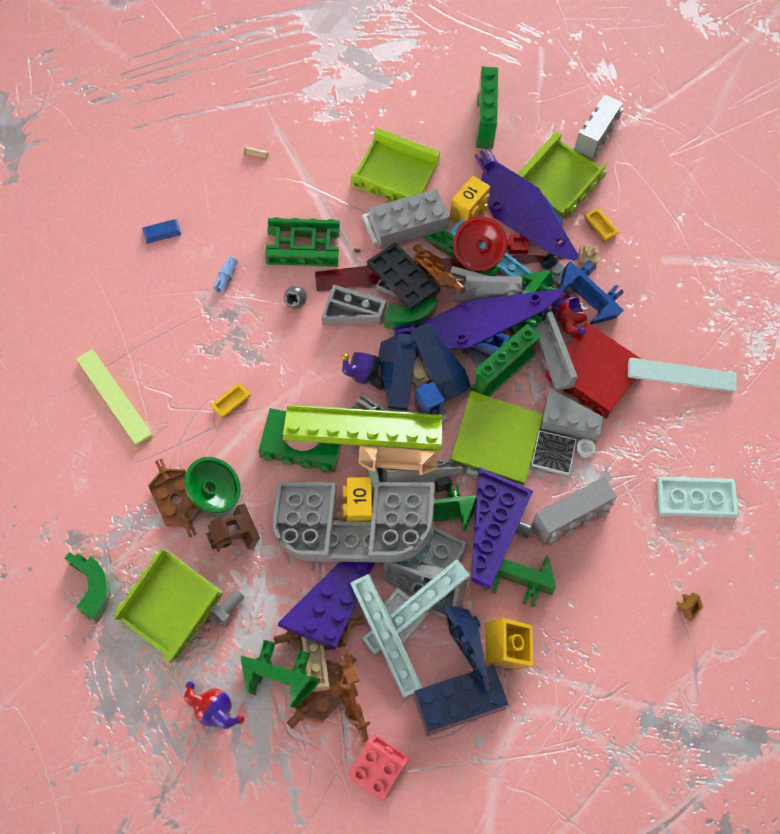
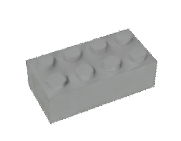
(408, 218)
(573, 511)

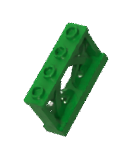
(505, 361)

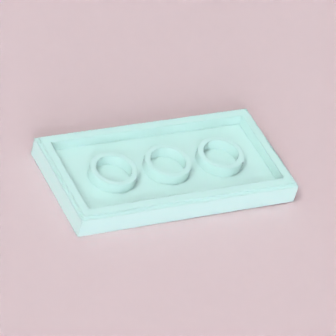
(697, 497)

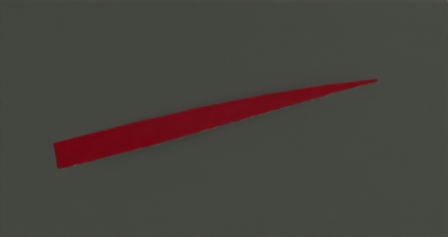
(365, 276)

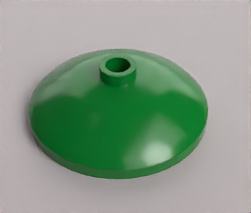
(218, 479)

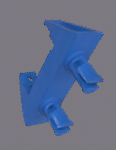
(590, 292)

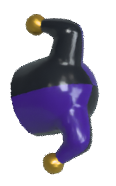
(363, 369)

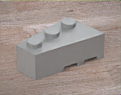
(352, 308)
(569, 418)

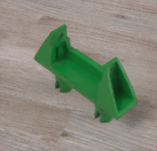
(538, 282)
(455, 507)
(535, 580)
(262, 667)

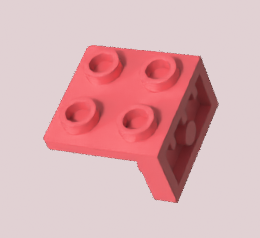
(378, 766)

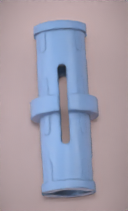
(225, 274)

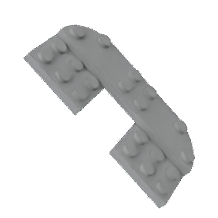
(397, 530)

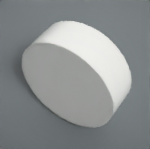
(585, 448)

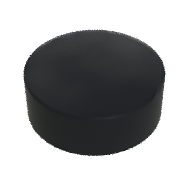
(548, 261)
(442, 483)

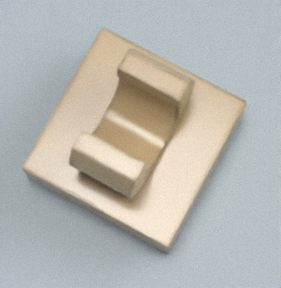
(588, 253)

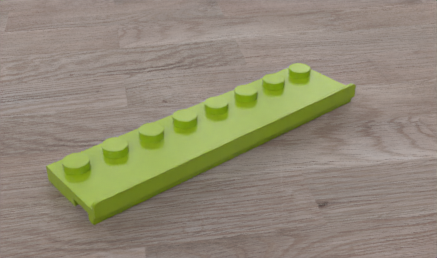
(363, 427)

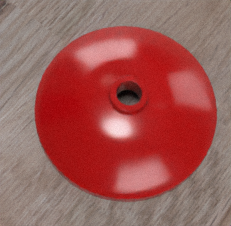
(472, 235)

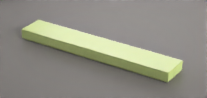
(114, 397)

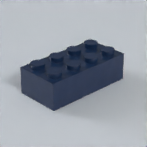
(459, 701)

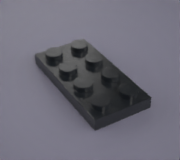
(403, 276)

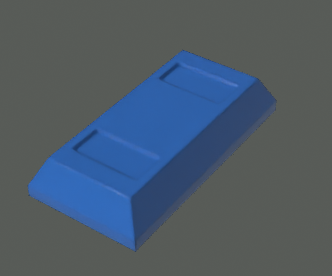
(161, 231)

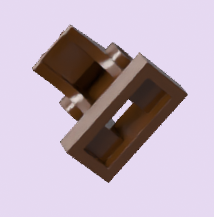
(221, 537)

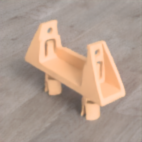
(398, 458)

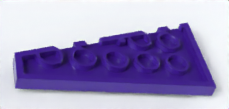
(497, 516)
(328, 606)

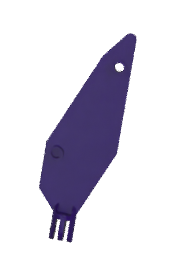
(523, 208)
(485, 317)

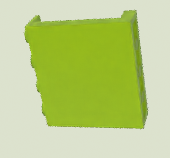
(395, 167)
(562, 174)
(168, 604)

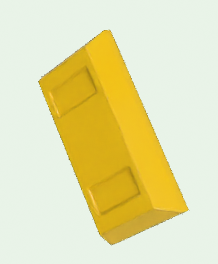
(601, 224)
(230, 400)

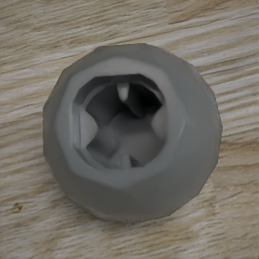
(295, 297)

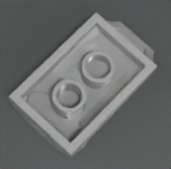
(489, 286)

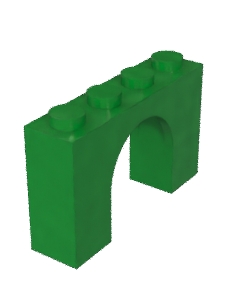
(488, 107)
(273, 447)

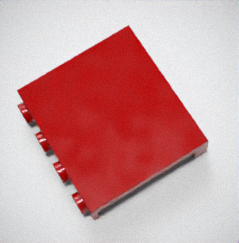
(600, 370)

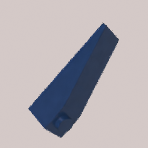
(440, 363)
(397, 369)
(465, 632)

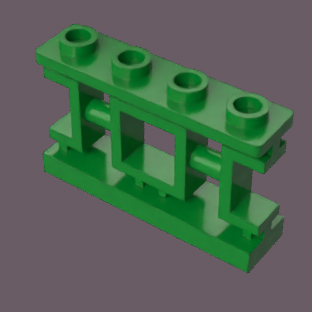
(302, 254)

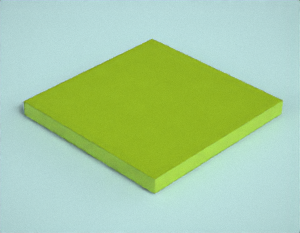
(497, 437)

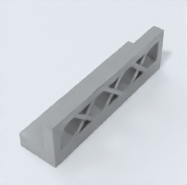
(555, 354)

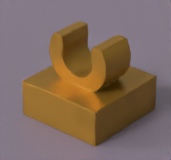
(691, 606)

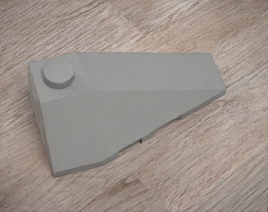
(445, 468)
(413, 578)

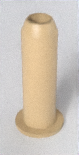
(255, 152)

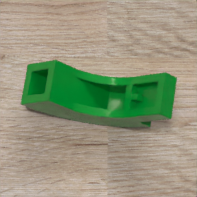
(402, 316)
(98, 592)

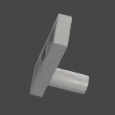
(222, 613)

